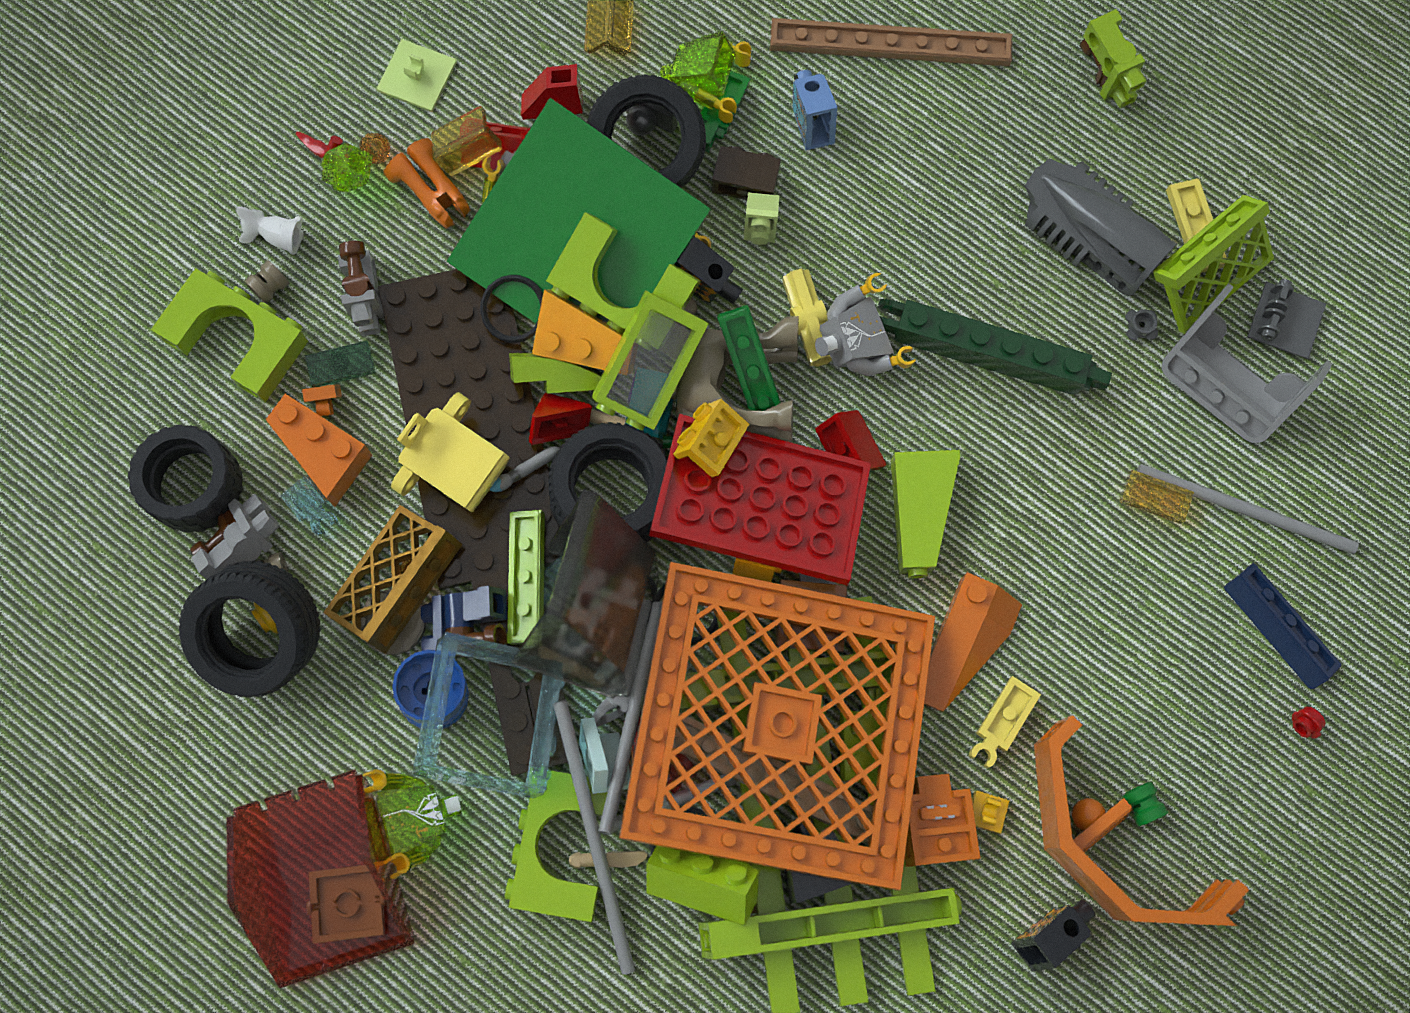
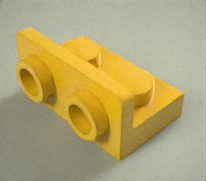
(711, 436)

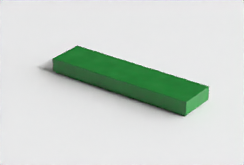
(749, 358)

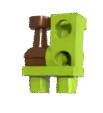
(1115, 58)

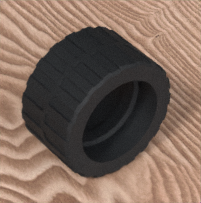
(156, 456)

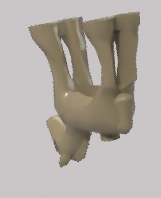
(707, 373)

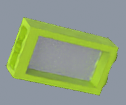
(648, 362)

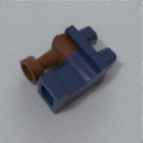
(459, 613)

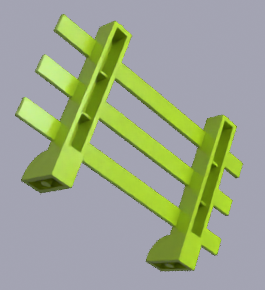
(841, 918)

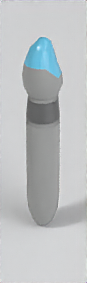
(505, 480)

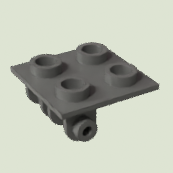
(1286, 319)

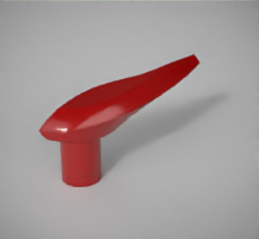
(317, 146)

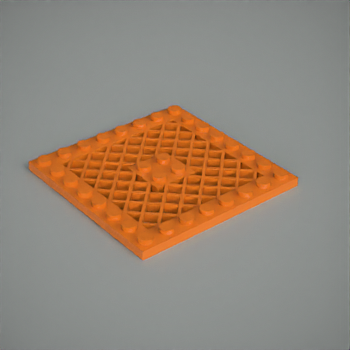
(781, 727)

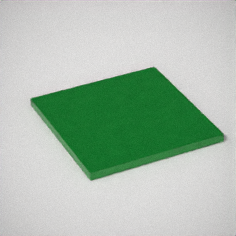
(541, 198)

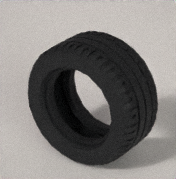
(661, 92)
(608, 443)
(213, 653)

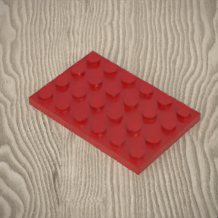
(767, 505)

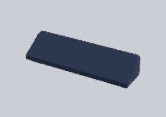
(1282, 626)

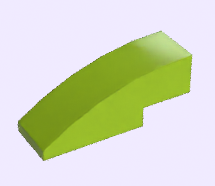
(556, 374)

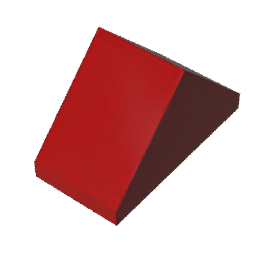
(558, 418)

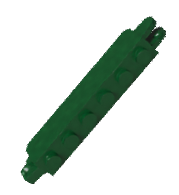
(993, 347)

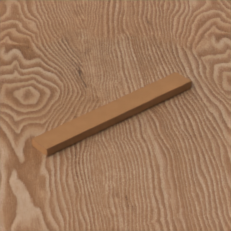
(891, 42)

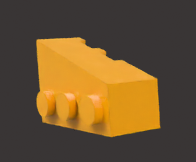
(572, 334)

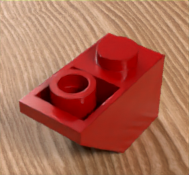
(557, 83)

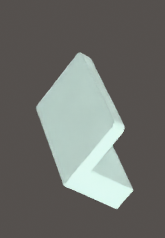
(599, 755)

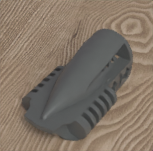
(1088, 219)

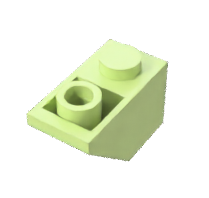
(761, 218)

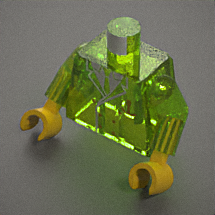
(704, 69)
(410, 817)

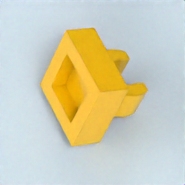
(989, 811)

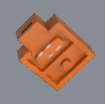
(940, 823)

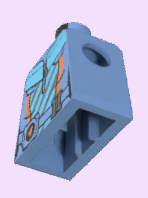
(814, 98)

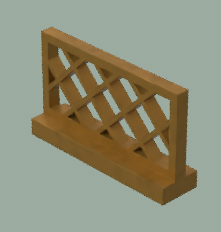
(408, 588)

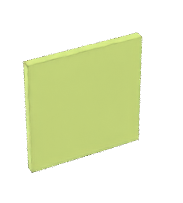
(416, 75)

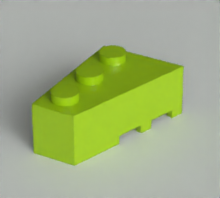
(704, 883)

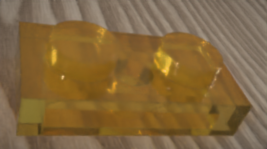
(1156, 496)

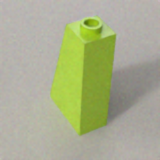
(921, 505)

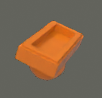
(1095, 821)

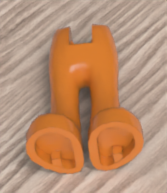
(435, 202)

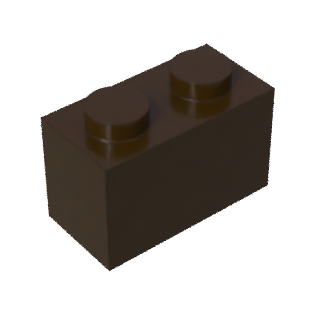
(744, 172)

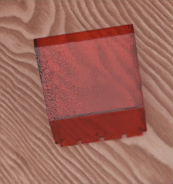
(271, 867)

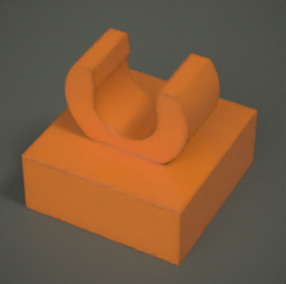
(322, 398)

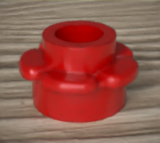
(1308, 722)

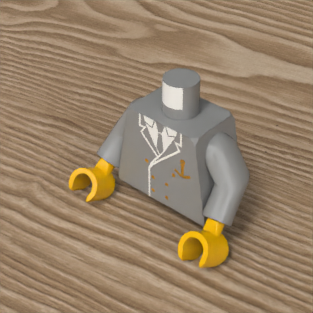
(856, 334)

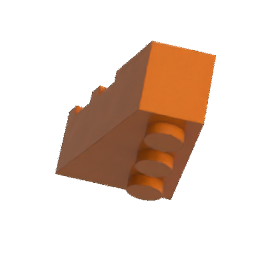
(320, 447)

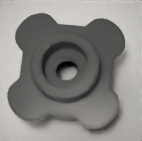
(1143, 316)

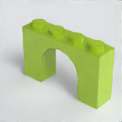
(577, 275)
(206, 300)
(533, 885)

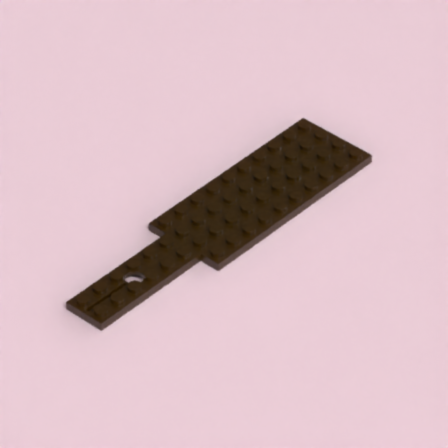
(445, 350)

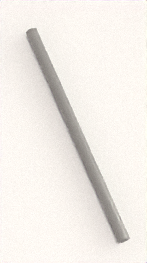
(594, 837)

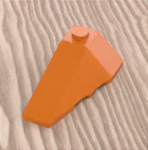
(971, 632)

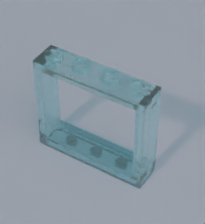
(433, 718)

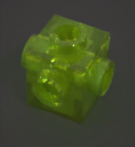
(346, 167)

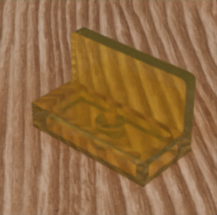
(609, 26)
(464, 142)

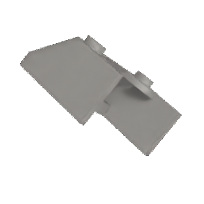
(1228, 386)

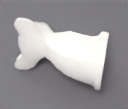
(276, 230)

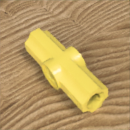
(810, 310)

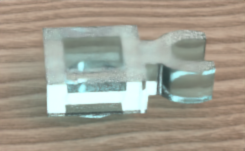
(307, 501)

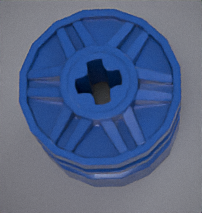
(412, 685)

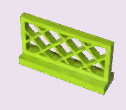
(1208, 249)

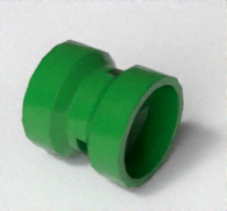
(1145, 804)

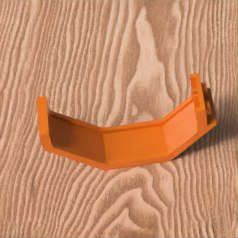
(1208, 909)

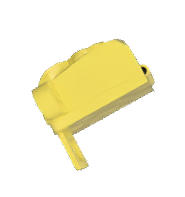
(448, 455)

